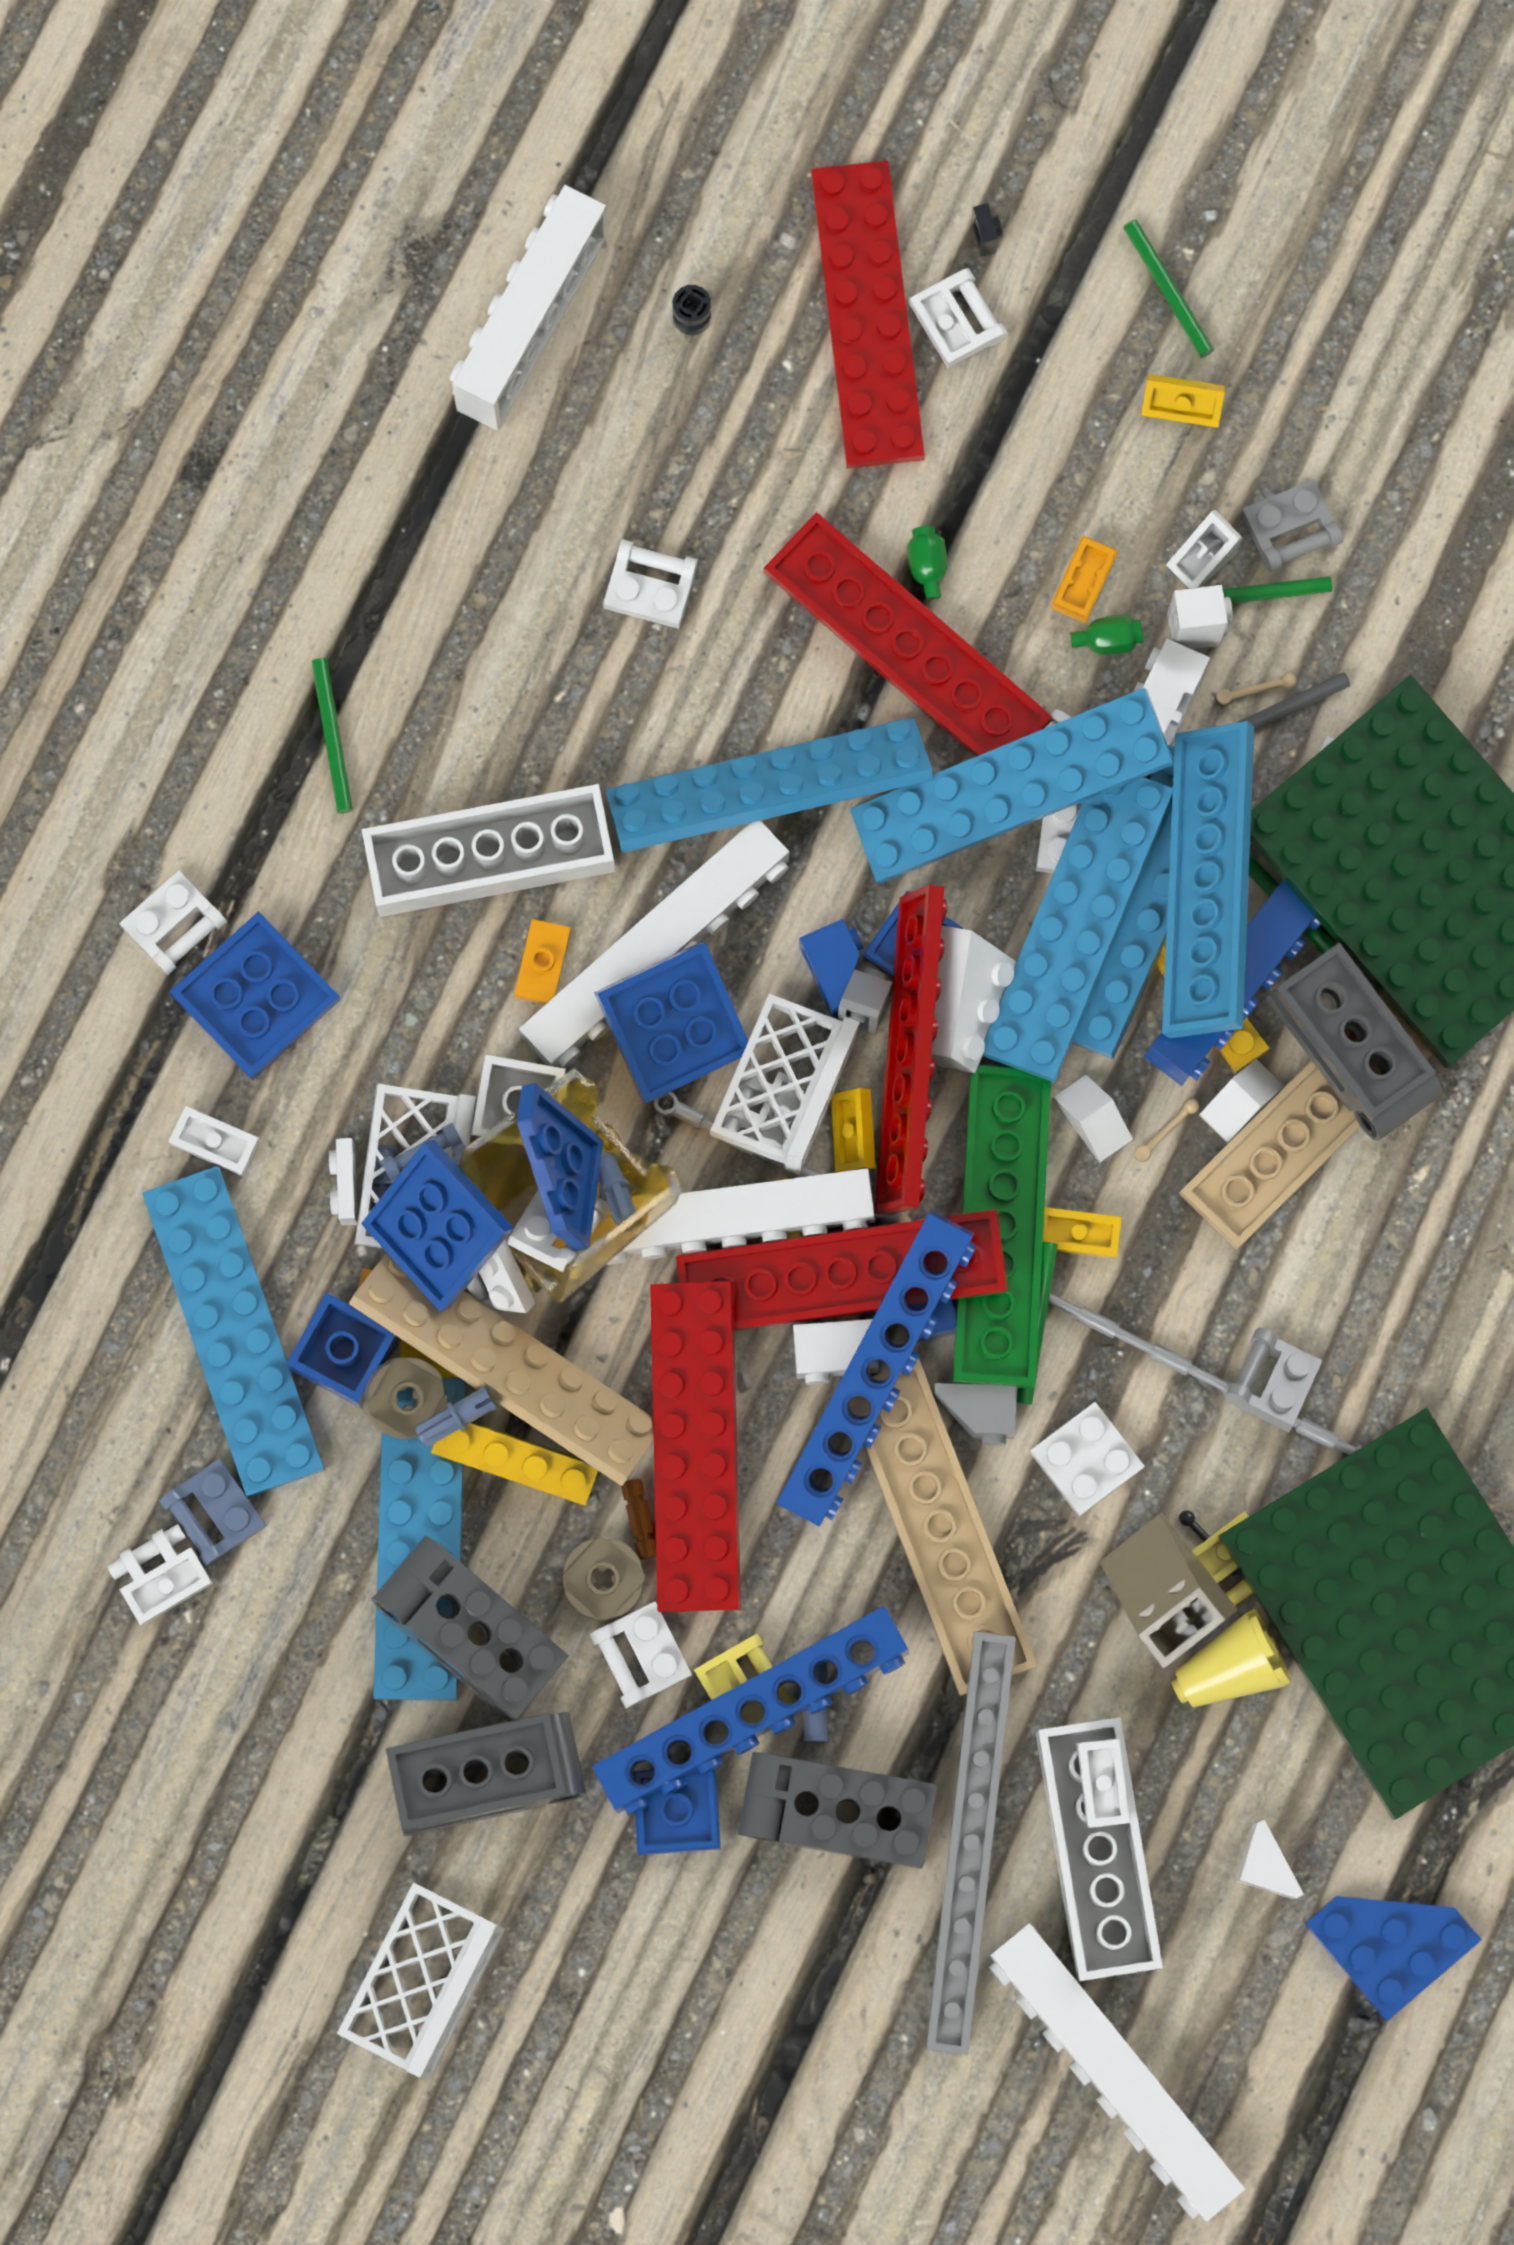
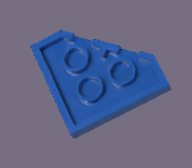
(564, 1163)
(1391, 1946)

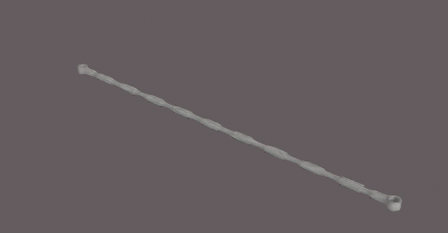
(1085, 1316)

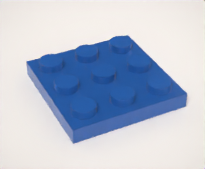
(255, 995)
(673, 1022)
(437, 1225)

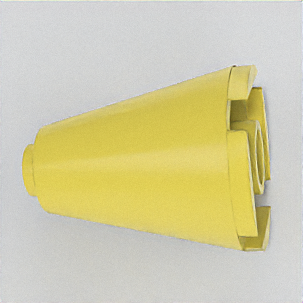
(1232, 1665)

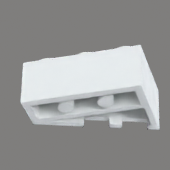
(1172, 683)
(971, 988)

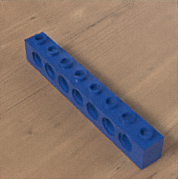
(800, 1492)
(617, 1770)

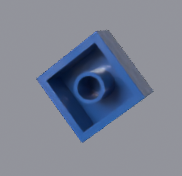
(341, 1349)

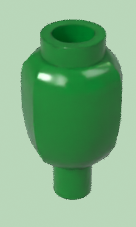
(927, 559)
(1110, 635)

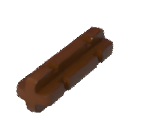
(639, 1518)

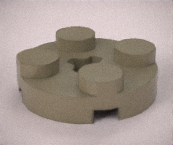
(396, 1375)
(603, 1555)

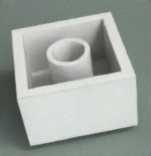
(501, 1089)

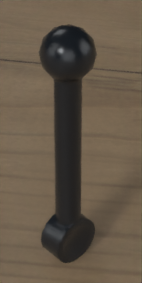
(1187, 1518)

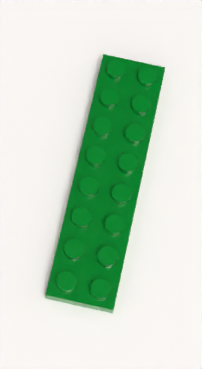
(1005, 1173)

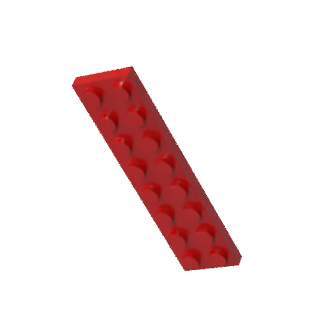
(867, 314)
(903, 639)
(909, 1050)
(840, 1271)
(695, 1447)

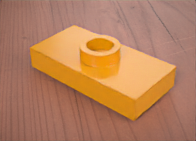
(1084, 579)
(542, 962)

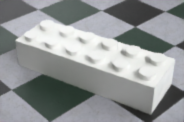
(529, 307)
(488, 850)
(1097, 1866)

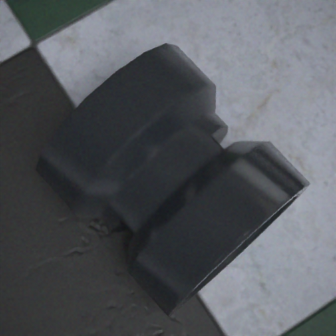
(692, 318)

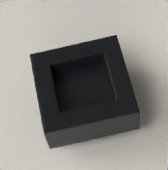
(986, 229)

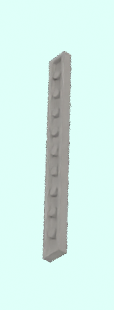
(970, 1843)

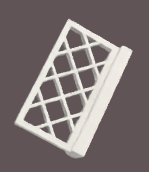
(817, 1096)
(458, 1111)
(452, 1998)

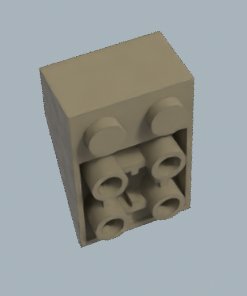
(1165, 1590)

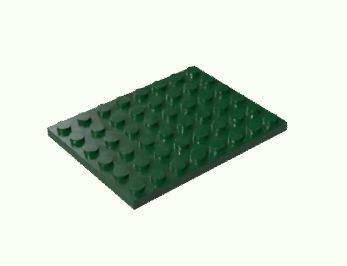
(1407, 864)
(1394, 1608)

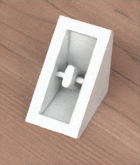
(1205, 551)
(1241, 1100)
(1094, 1117)
(1265, 1865)

